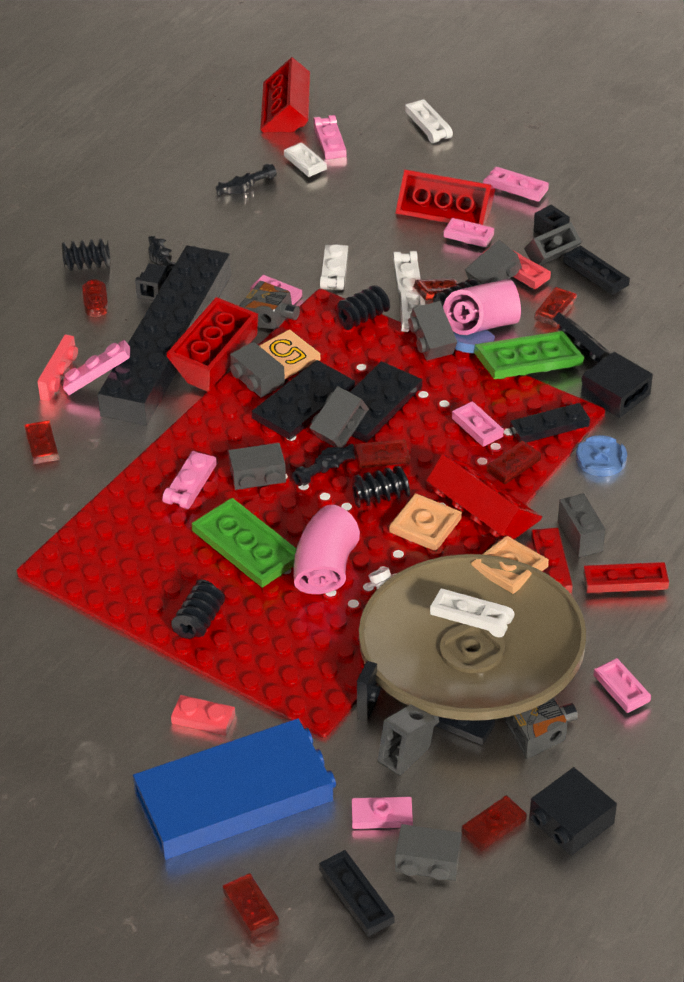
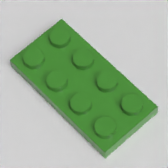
(528, 355)
(246, 542)

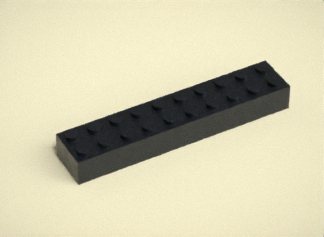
(142, 380)

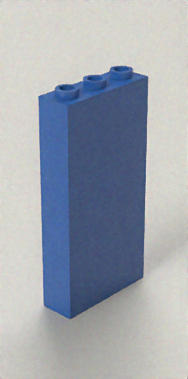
(233, 788)

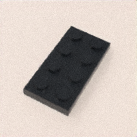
(384, 393)
(300, 399)

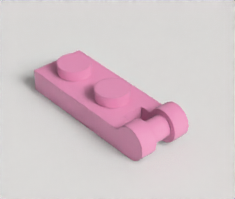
(329, 137)
(517, 183)
(190, 480)

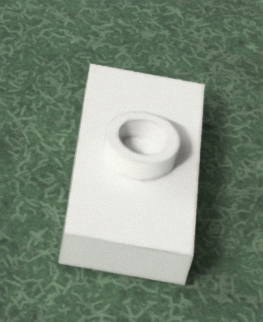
(305, 159)

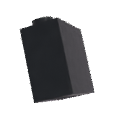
(616, 384)
(572, 811)

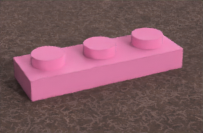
(96, 366)

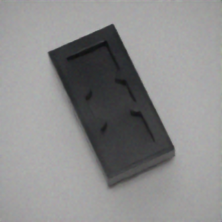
(367, 690)
(472, 730)

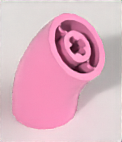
(483, 307)
(325, 550)

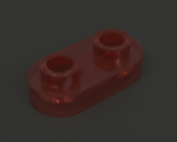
(95, 298)

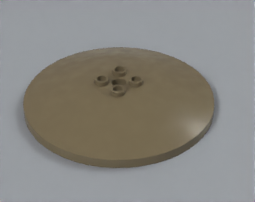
(426, 657)

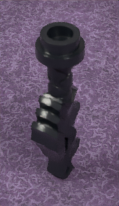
(240, 184)
(159, 253)
(329, 458)

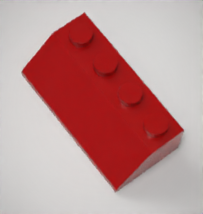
(286, 98)
(444, 198)
(206, 346)
(482, 498)

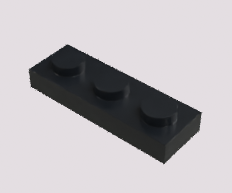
(596, 270)
(582, 338)
(549, 423)
(356, 893)

